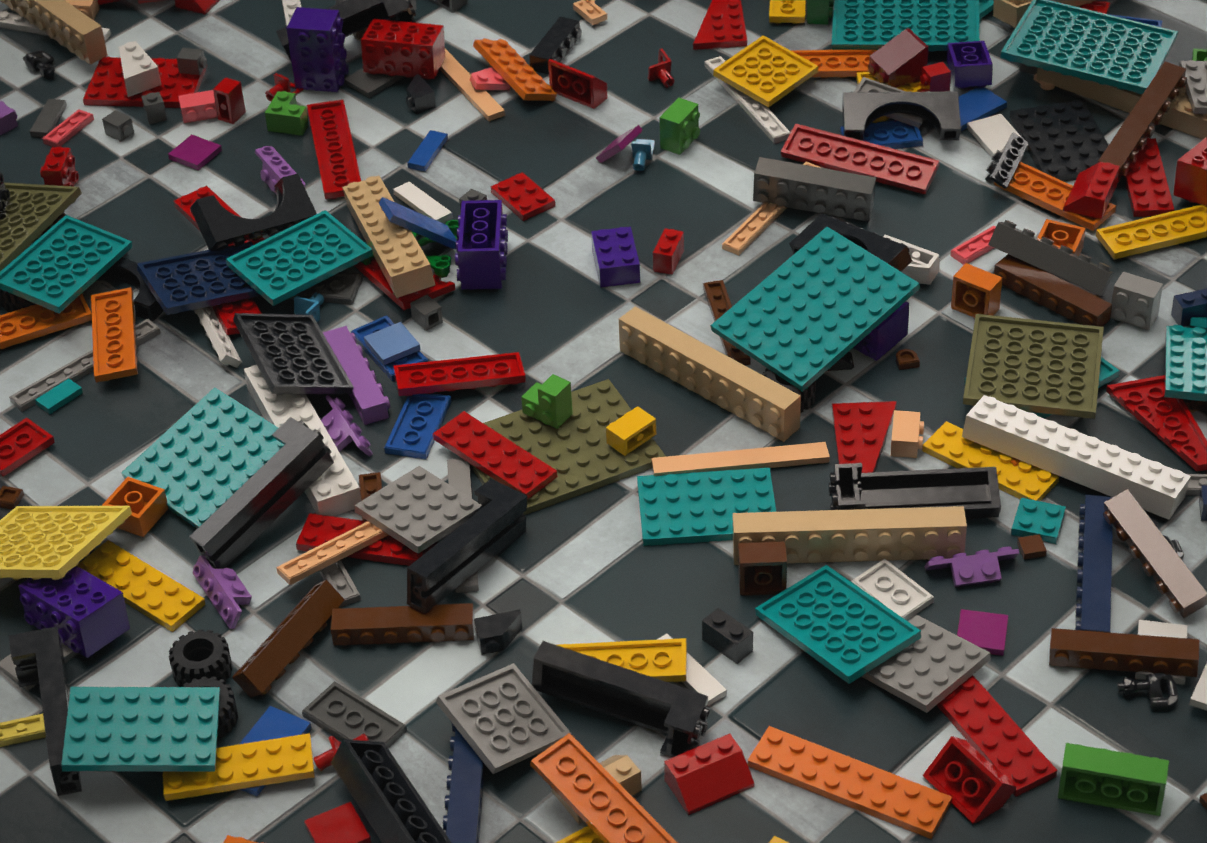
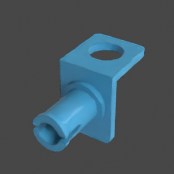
(642, 150)
(309, 306)

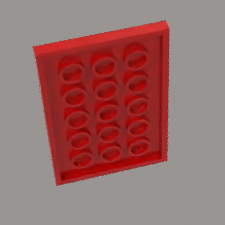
(109, 86)

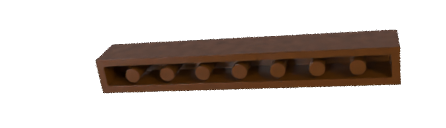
(1144, 117)

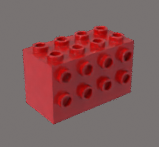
(403, 48)
(1192, 175)

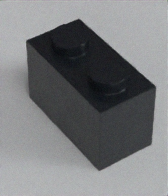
(727, 635)

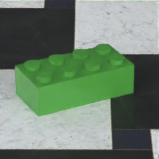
(1113, 779)

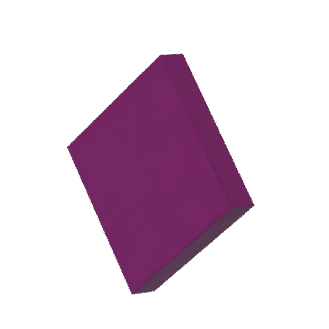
(619, 144)
(195, 152)
(984, 630)

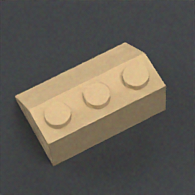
(623, 771)

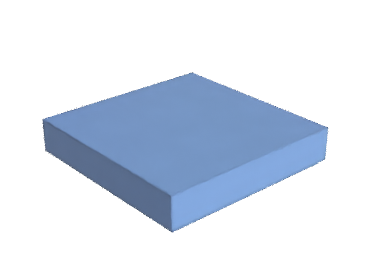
(392, 343)

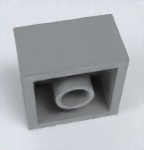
(1136, 300)

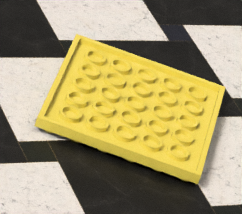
(53, 539)

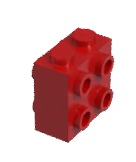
(59, 168)

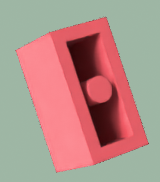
(198, 106)

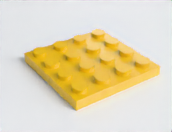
(765, 71)

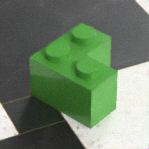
(285, 115)
(549, 401)

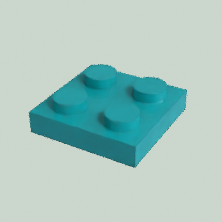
(1038, 518)

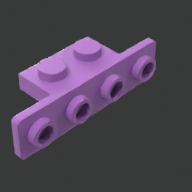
(273, 166)
(342, 429)
(973, 569)
(223, 590)

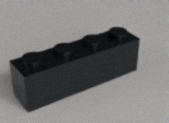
(555, 43)

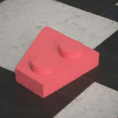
(488, 80)

